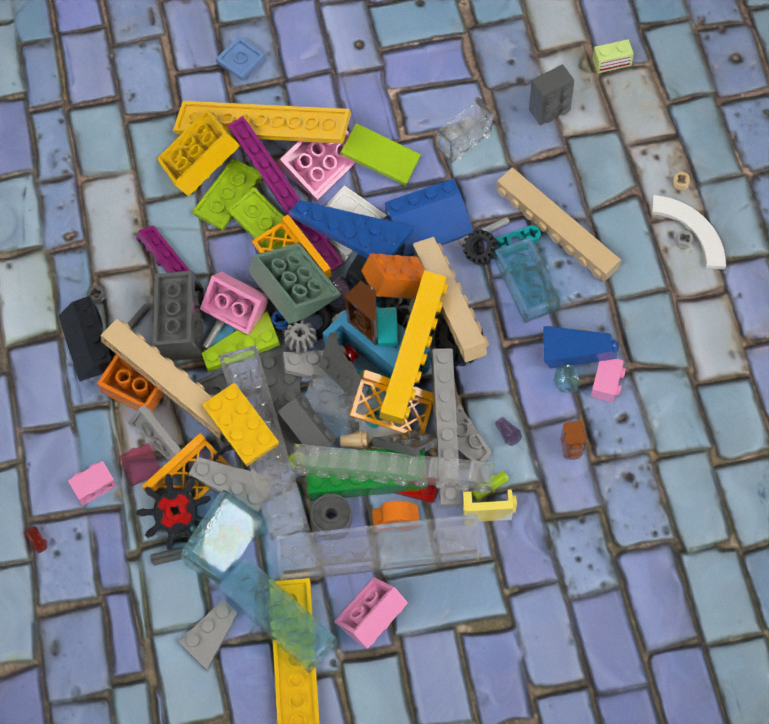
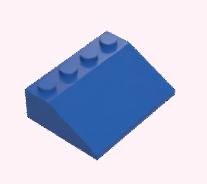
(433, 213)

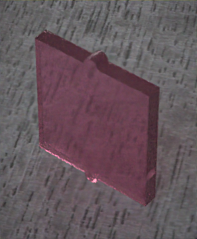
(140, 464)

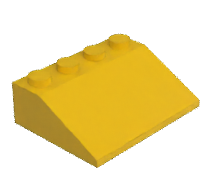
(198, 152)

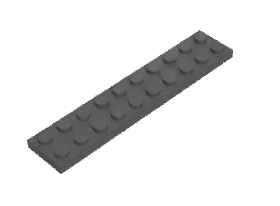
(281, 385)

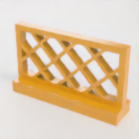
(296, 236)
(381, 382)
(178, 462)

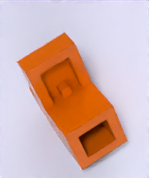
(395, 512)

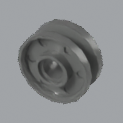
(331, 504)

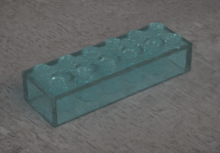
(278, 614)

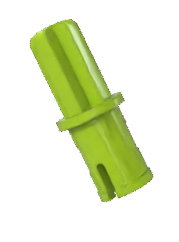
(499, 479)

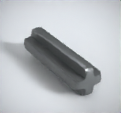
(166, 556)

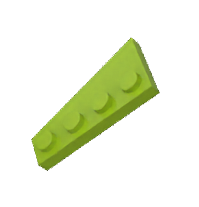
(262, 336)

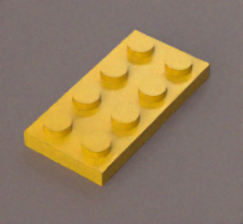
(240, 424)

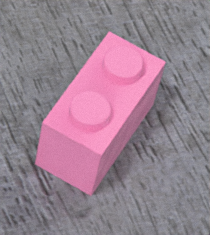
(607, 380)
(92, 483)

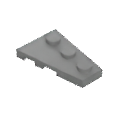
(470, 443)
(207, 636)

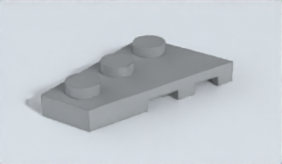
(303, 363)
(151, 428)

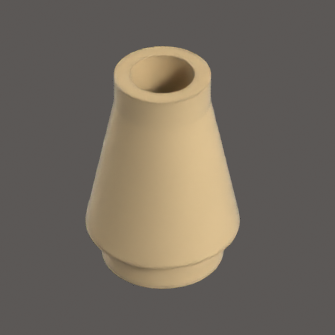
(355, 440)

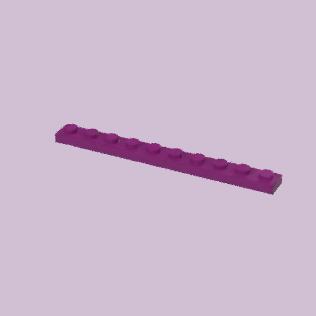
(280, 187)

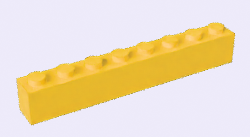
(412, 349)

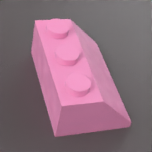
(234, 302)
(371, 612)

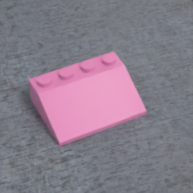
(315, 165)

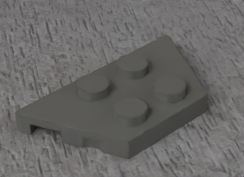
(407, 443)

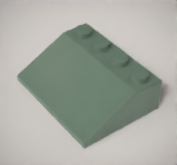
(292, 281)

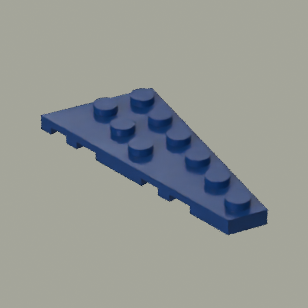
(353, 230)

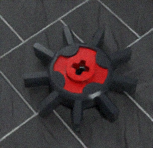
(171, 499)

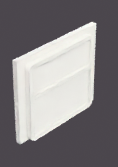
(350, 201)

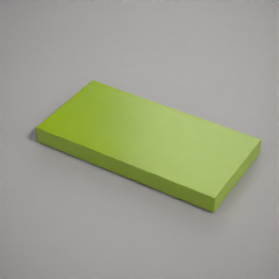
(380, 154)
(225, 191)
(257, 216)

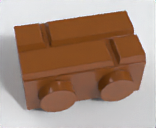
(573, 440)

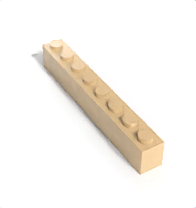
(558, 225)
(455, 305)
(159, 372)

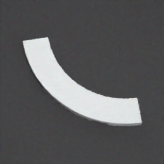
(697, 225)

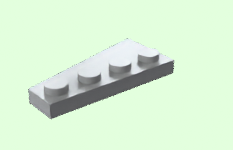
(228, 478)

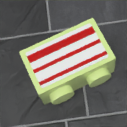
(613, 56)

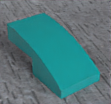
(387, 326)

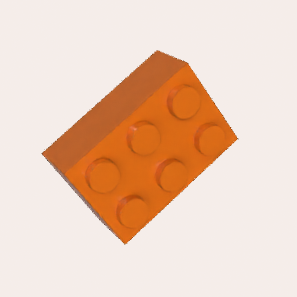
(394, 275)
(128, 386)

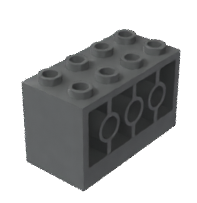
(178, 315)

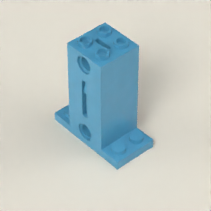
(380, 356)

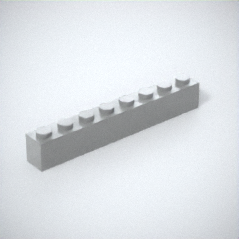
(445, 418)

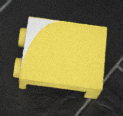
(490, 510)

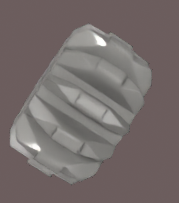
(300, 336)

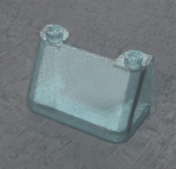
(222, 537)

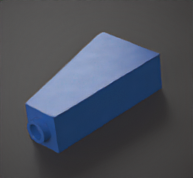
(577, 346)

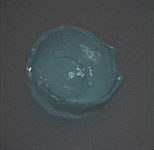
(566, 378)

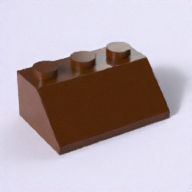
(362, 310)

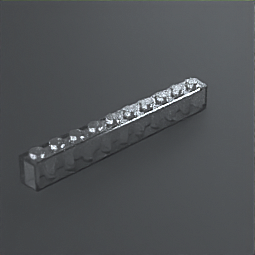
(393, 467)

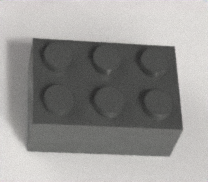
(551, 94)

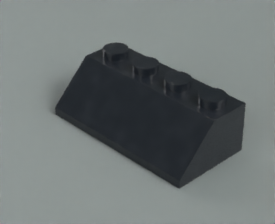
(83, 337)

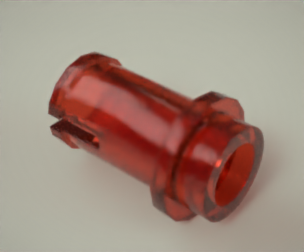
(36, 539)

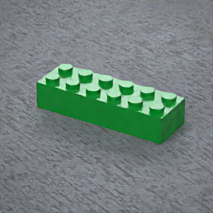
(351, 487)

